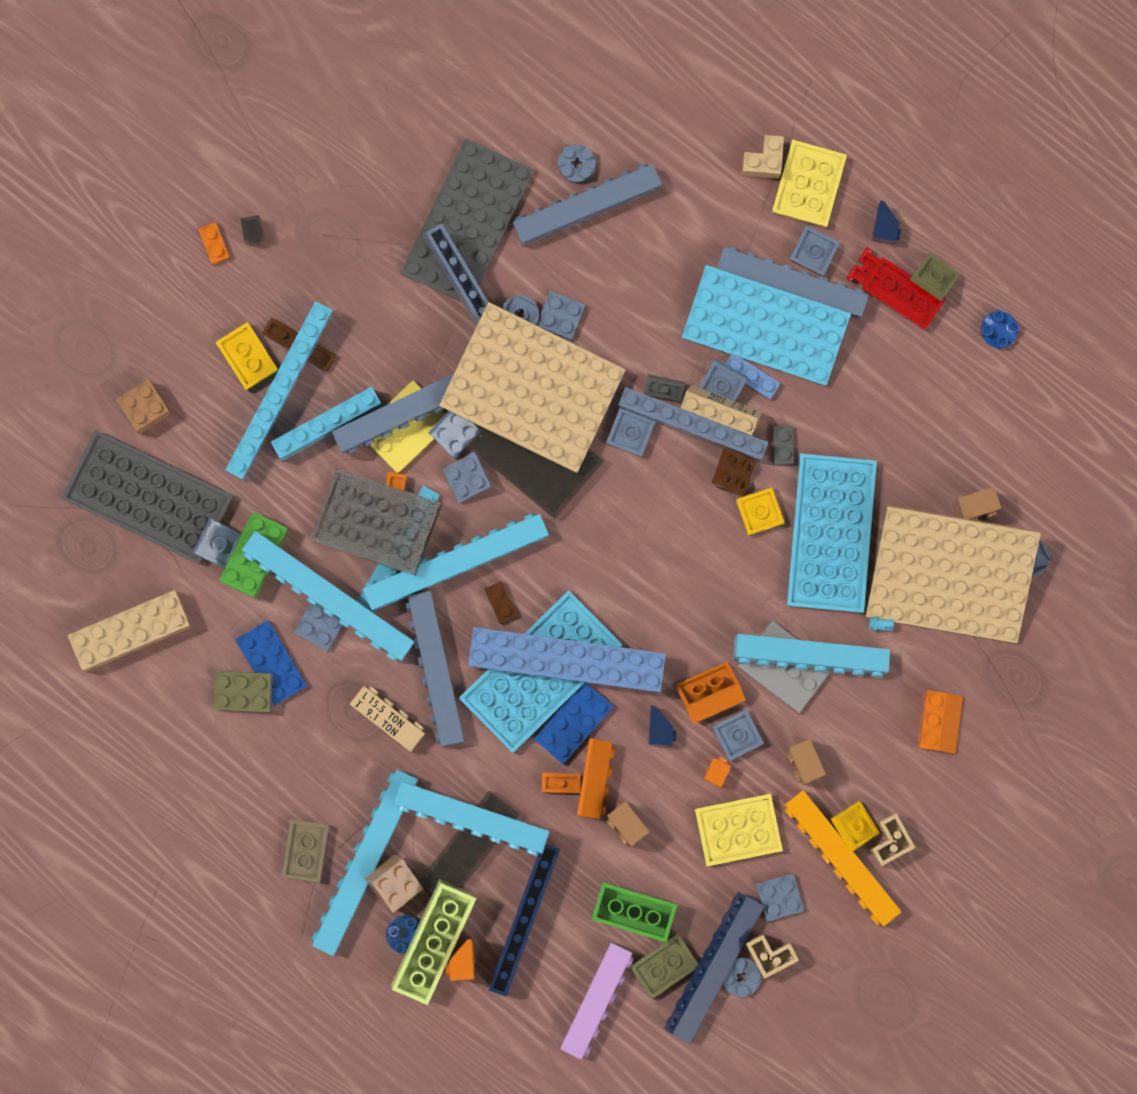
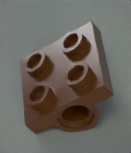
(733, 472)

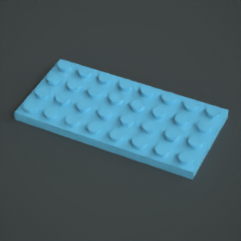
(766, 325)
(831, 533)
(520, 703)

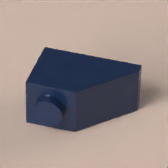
(885, 226)
(660, 729)

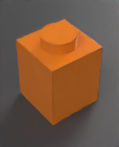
(717, 771)

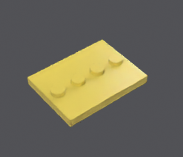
(809, 183)
(408, 443)
(738, 830)

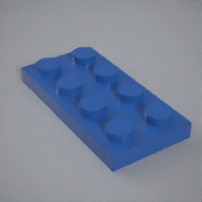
(268, 655)
(573, 723)

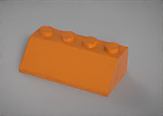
(594, 779)

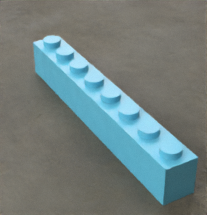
(811, 655)
(471, 817)

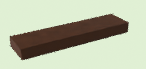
(285, 337)

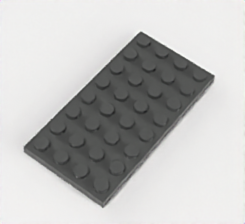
(475, 212)
(145, 495)

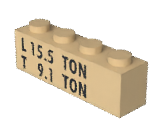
(721, 410)
(388, 719)

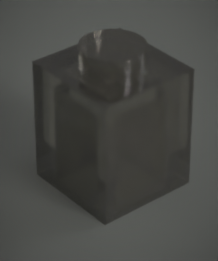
(252, 230)

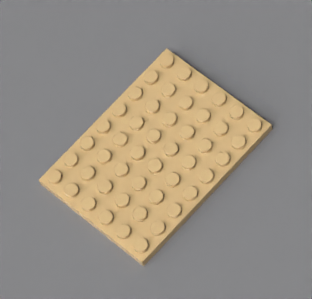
(532, 387)
(952, 574)

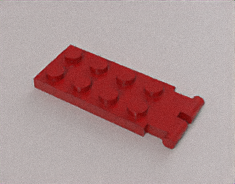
(895, 289)

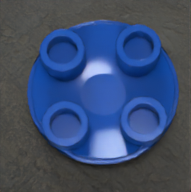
(999, 329)
(400, 933)

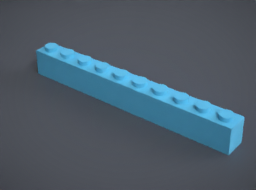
(279, 390)
(456, 562)
(327, 595)
(365, 862)

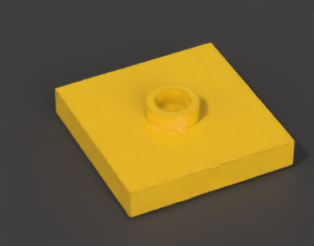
(760, 511)
(855, 826)

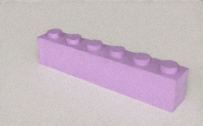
(596, 1000)

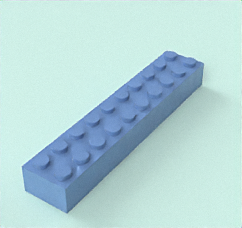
(566, 660)

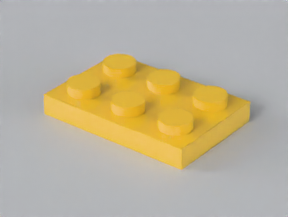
(247, 356)

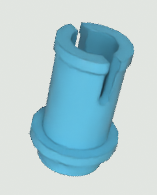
(881, 624)

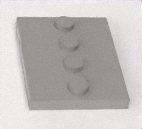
(788, 684)

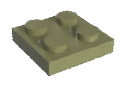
(935, 276)

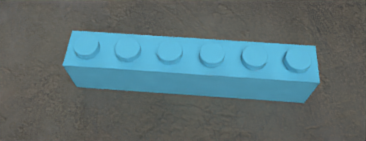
(324, 424)

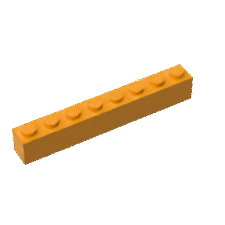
(844, 861)

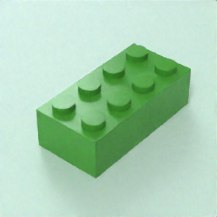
(240, 571)
(634, 912)

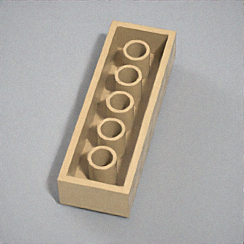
(129, 631)

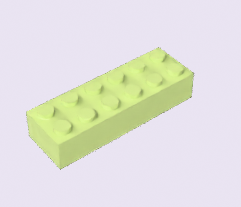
(433, 941)

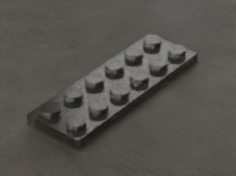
(465, 851)

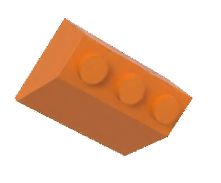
(710, 692)
(939, 722)
(462, 964)

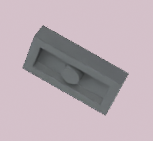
(664, 388)
(783, 445)

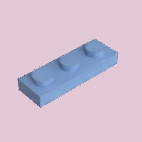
(756, 379)

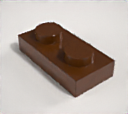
(500, 602)

